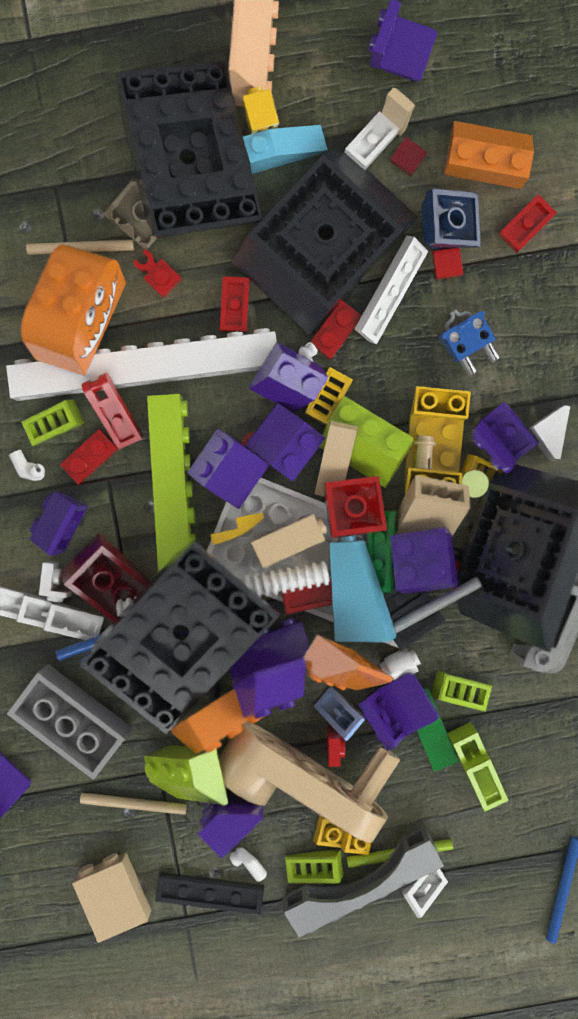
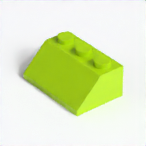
(377, 444)
(187, 774)

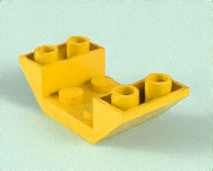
(441, 416)

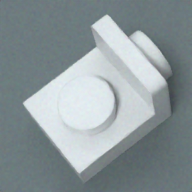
(50, 578)

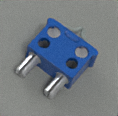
(468, 338)

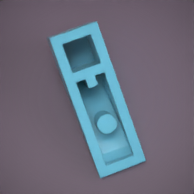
(283, 146)

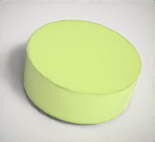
(476, 481)

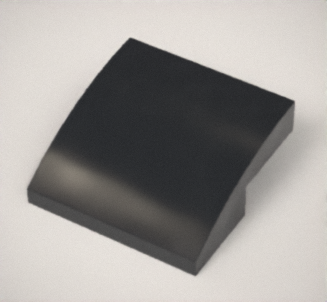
(402, 605)

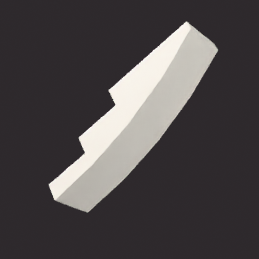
(49, 615)

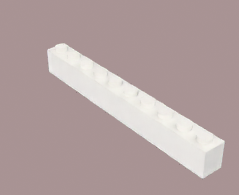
(146, 365)

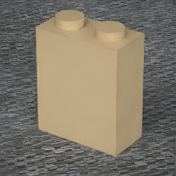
(432, 506)
(289, 540)
(111, 896)

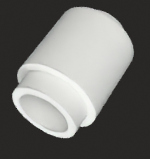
(400, 663)

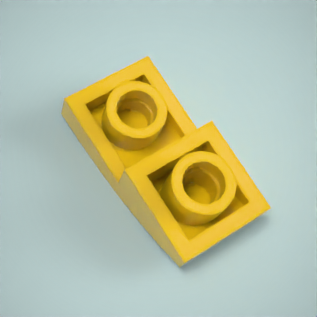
(331, 835)

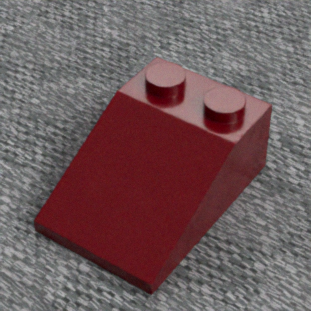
(103, 576)

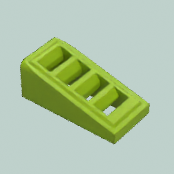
(68, 415)
(444, 688)
(324, 857)

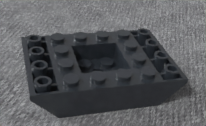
(194, 114)
(314, 274)
(529, 591)
(168, 672)

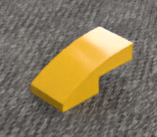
(243, 523)

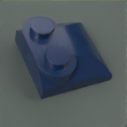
(451, 219)

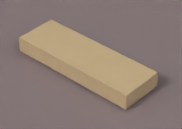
(336, 454)

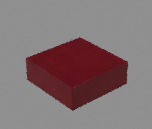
(408, 156)

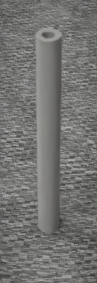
(437, 604)

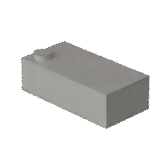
(69, 721)

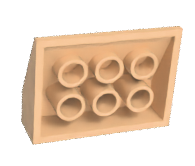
(251, 46)

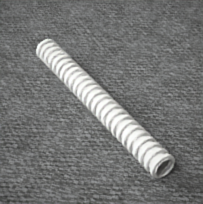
(274, 581)

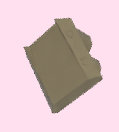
(129, 215)

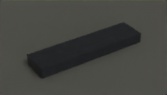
(209, 893)

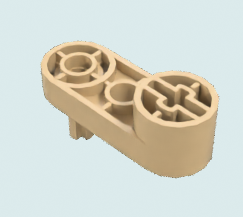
(260, 762)

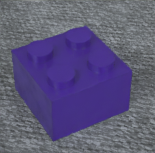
(424, 561)

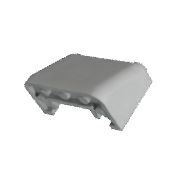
(567, 633)

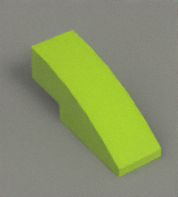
(477, 766)

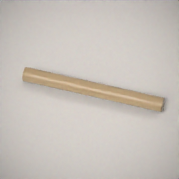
(90, 246)
(133, 803)

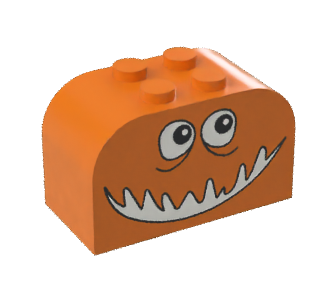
(71, 308)

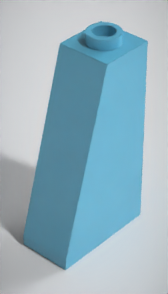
(357, 595)

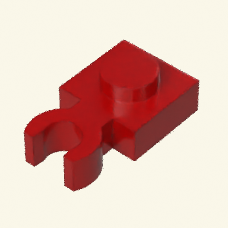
(160, 275)

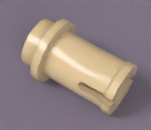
(424, 452)

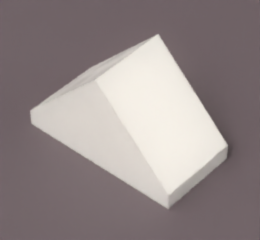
(551, 432)
(424, 891)

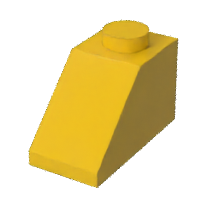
(260, 110)

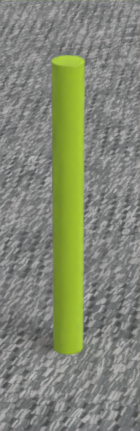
(382, 856)

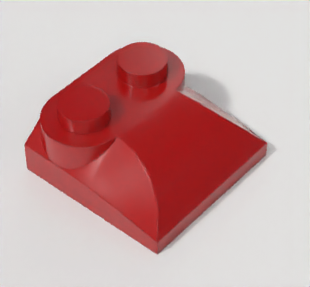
(354, 507)

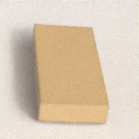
(398, 109)

